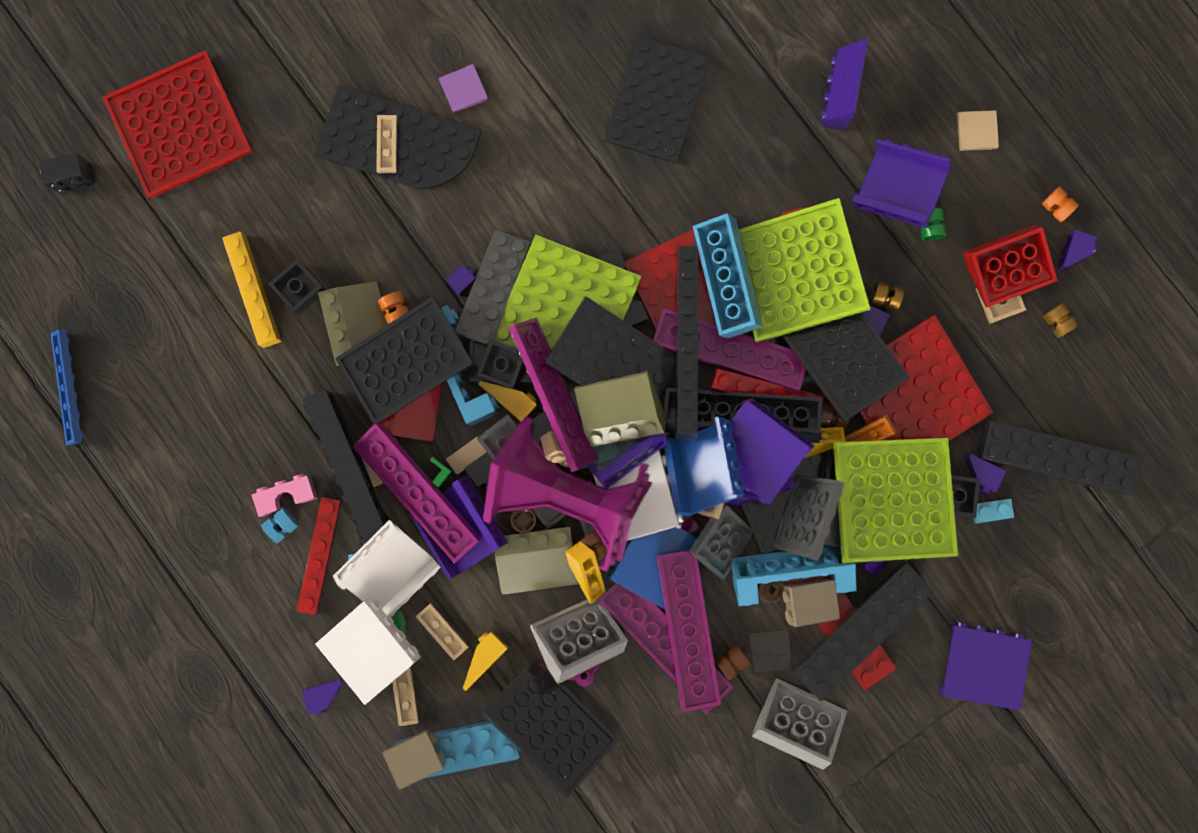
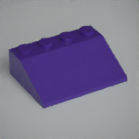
(844, 85)

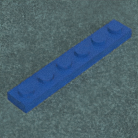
(66, 390)

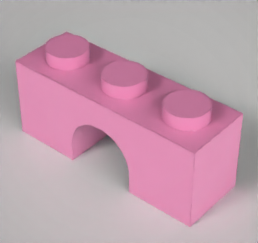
(268, 500)

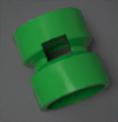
(935, 228)

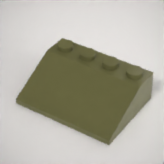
(351, 315)
(620, 409)
(535, 561)

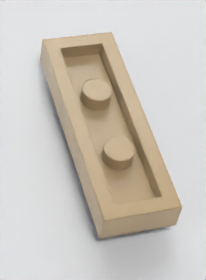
(386, 144)
(442, 631)
(405, 698)

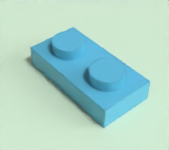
(994, 511)

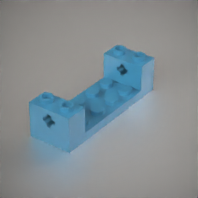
(478, 408)
(783, 566)

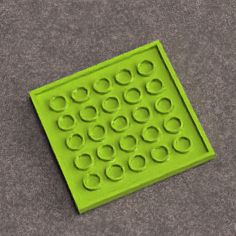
(803, 270)
(556, 282)
(895, 500)

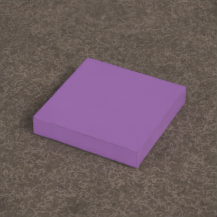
(463, 88)

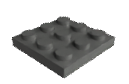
(721, 541)

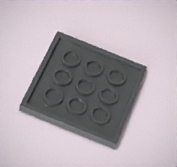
(808, 516)

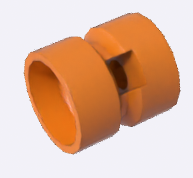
(1060, 204)
(392, 302)

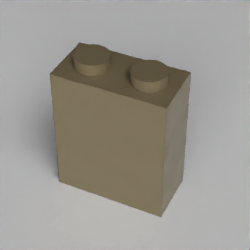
(811, 602)
(414, 758)

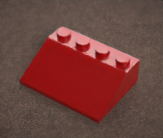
(1011, 265)
(417, 419)

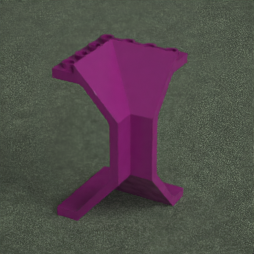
(527, 480)

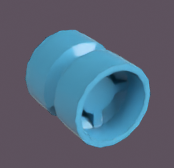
(285, 521)

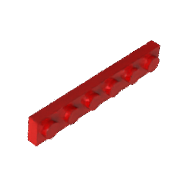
(736, 382)
(319, 555)

